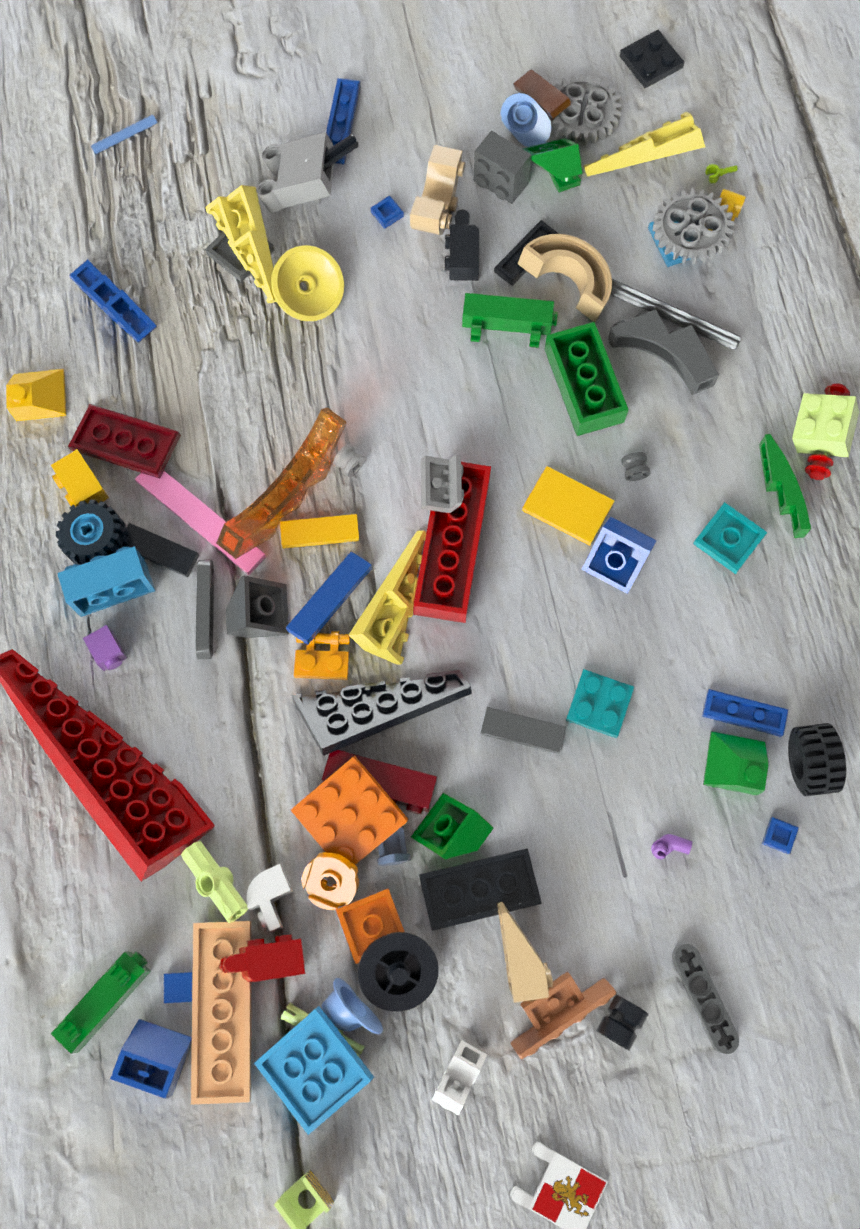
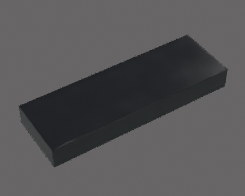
(508, 267)
(161, 550)

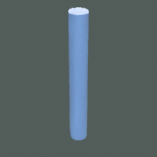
(124, 134)

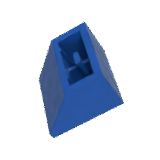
(152, 1059)

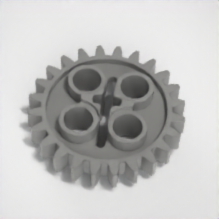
(600, 115)
(693, 226)

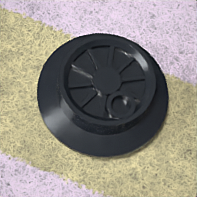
(398, 971)

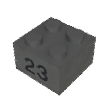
(501, 167)

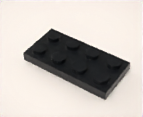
(475, 888)

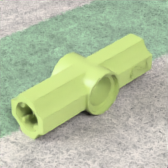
(214, 881)

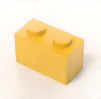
(77, 479)

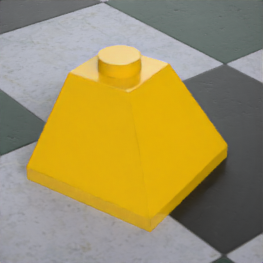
(36, 395)

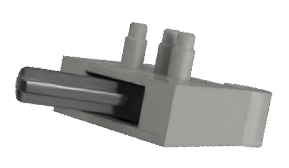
(302, 170)

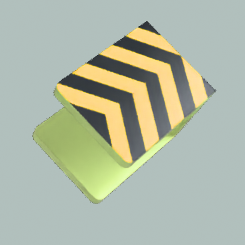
(293, 1212)

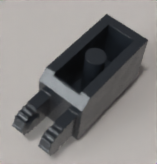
(464, 249)

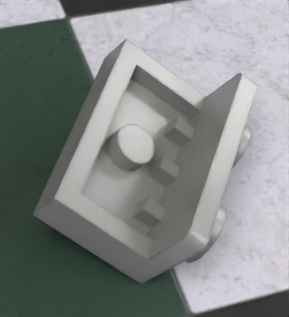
(441, 483)

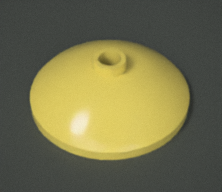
(321, 277)

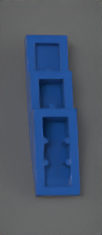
(113, 301)

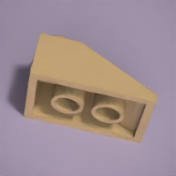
(526, 972)

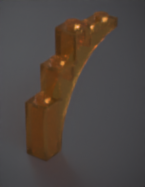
(287, 492)

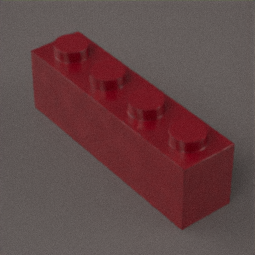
(401, 784)

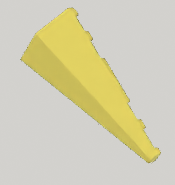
(656, 144)
(243, 224)
(386, 617)

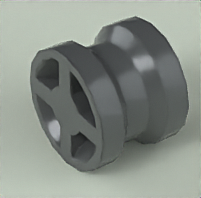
(635, 466)

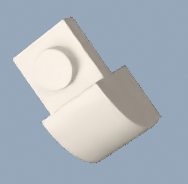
(265, 889)
(459, 1077)

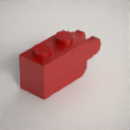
(266, 961)

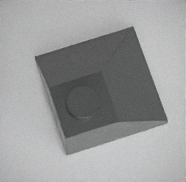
(257, 609)

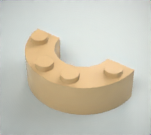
(438, 199)
(576, 260)

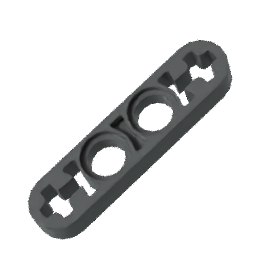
(204, 609)
(701, 1000)

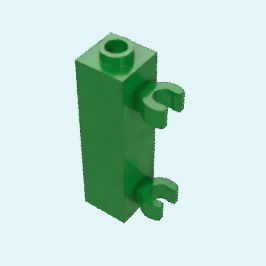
(508, 315)
(101, 1001)

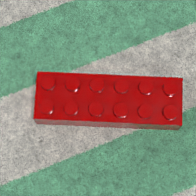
(452, 551)

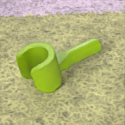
(714, 169)

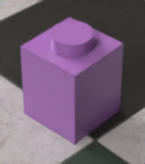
(105, 648)

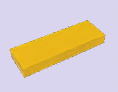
(319, 531)

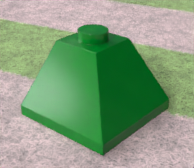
(557, 158)
(736, 764)
(452, 829)

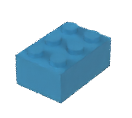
(106, 581)

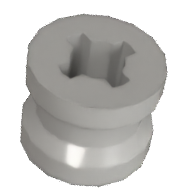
(349, 460)

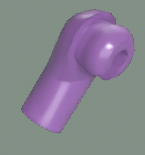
(669, 843)

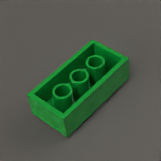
(585, 379)

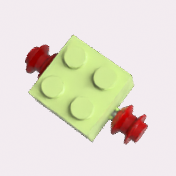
(825, 428)

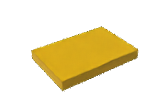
(568, 505)

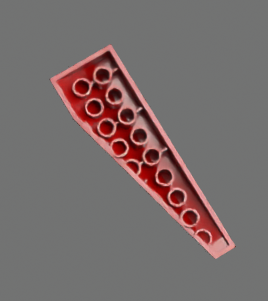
(121, 790)

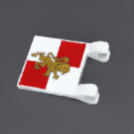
(565, 1193)

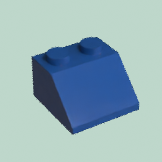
(618, 554)

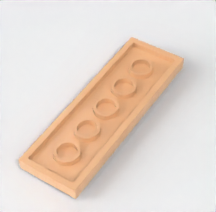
(220, 1016)

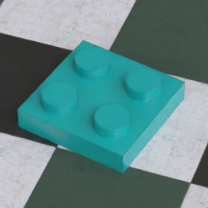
(730, 538)
(600, 703)

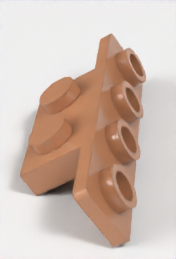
(559, 1011)

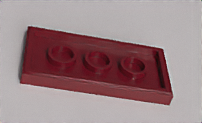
(124, 441)

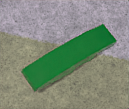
(781, 478)

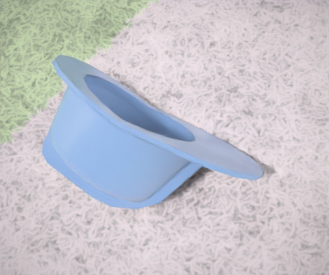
(526, 120)
(348, 1011)

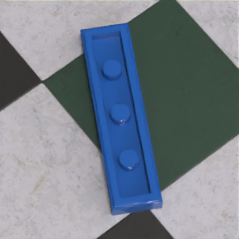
(343, 111)
(329, 598)

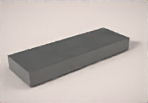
(523, 730)

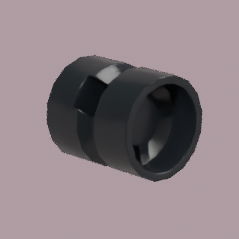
(622, 1022)

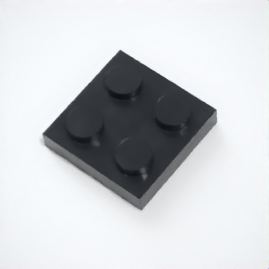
(651, 58)

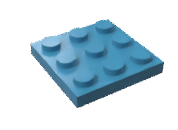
(314, 1070)

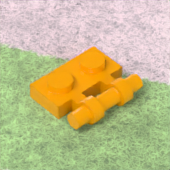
(323, 664)

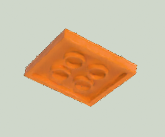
(349, 812)

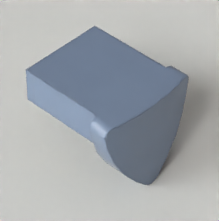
(393, 850)

